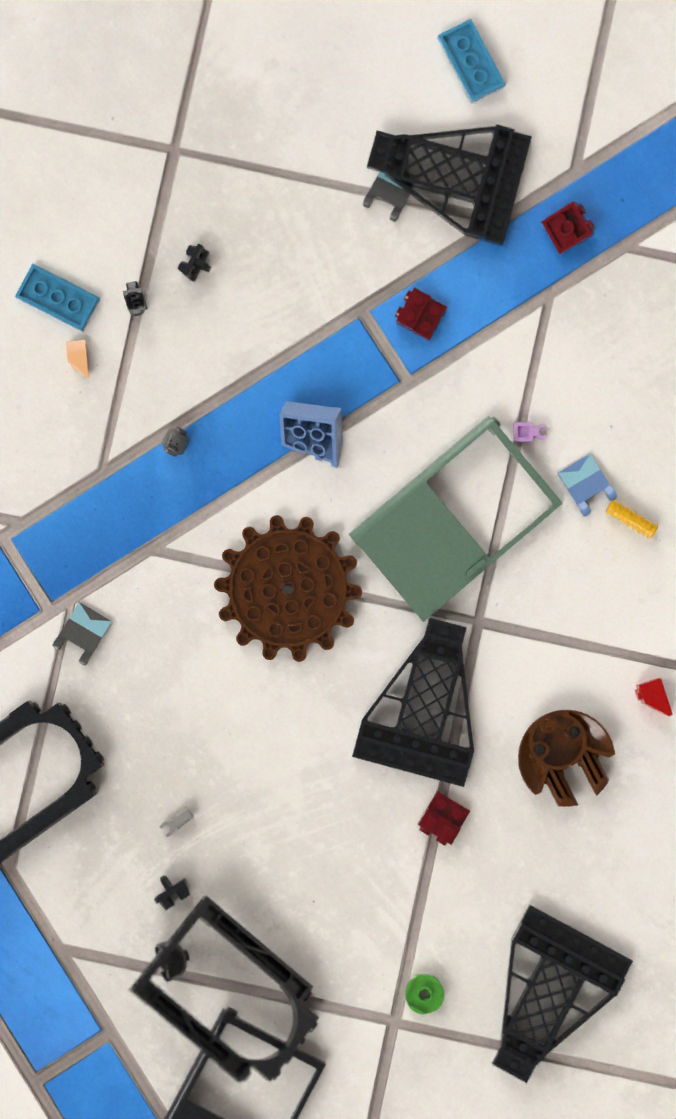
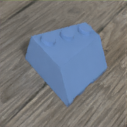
(312, 430)

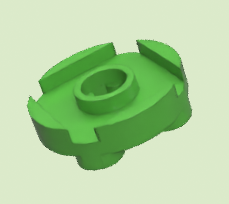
(425, 1005)

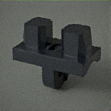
(196, 263)
(135, 299)
(165, 898)

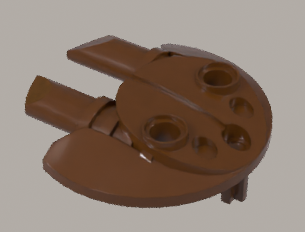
(562, 751)

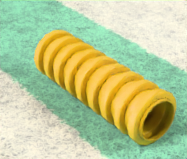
(631, 519)

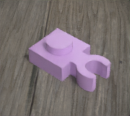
(525, 432)

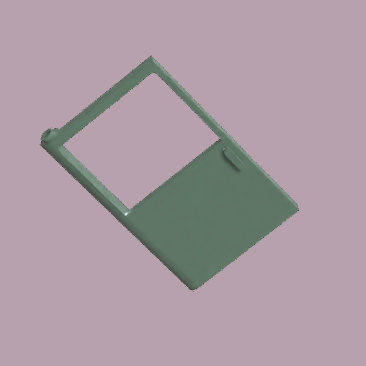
(422, 542)

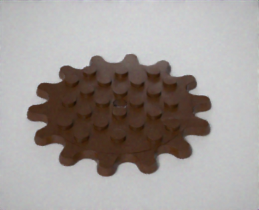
(258, 583)

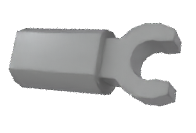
(178, 820)

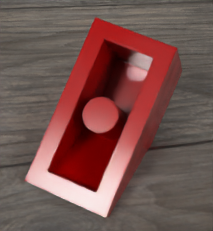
(654, 696)

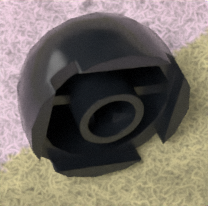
(175, 964)

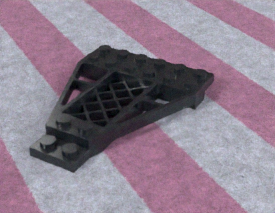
(498, 182)
(412, 751)
(576, 954)

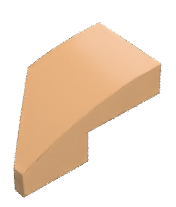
(78, 356)

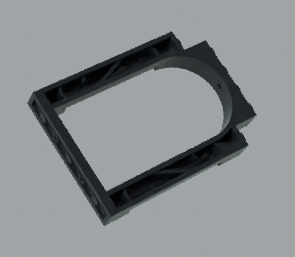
(76, 796)
(289, 980)

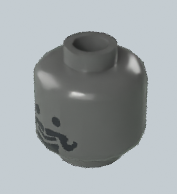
(175, 441)

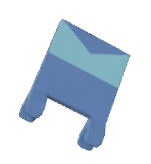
(584, 481)

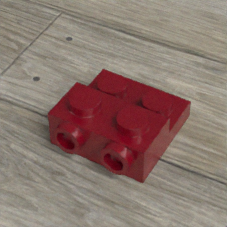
(568, 227)
(420, 313)
(443, 818)

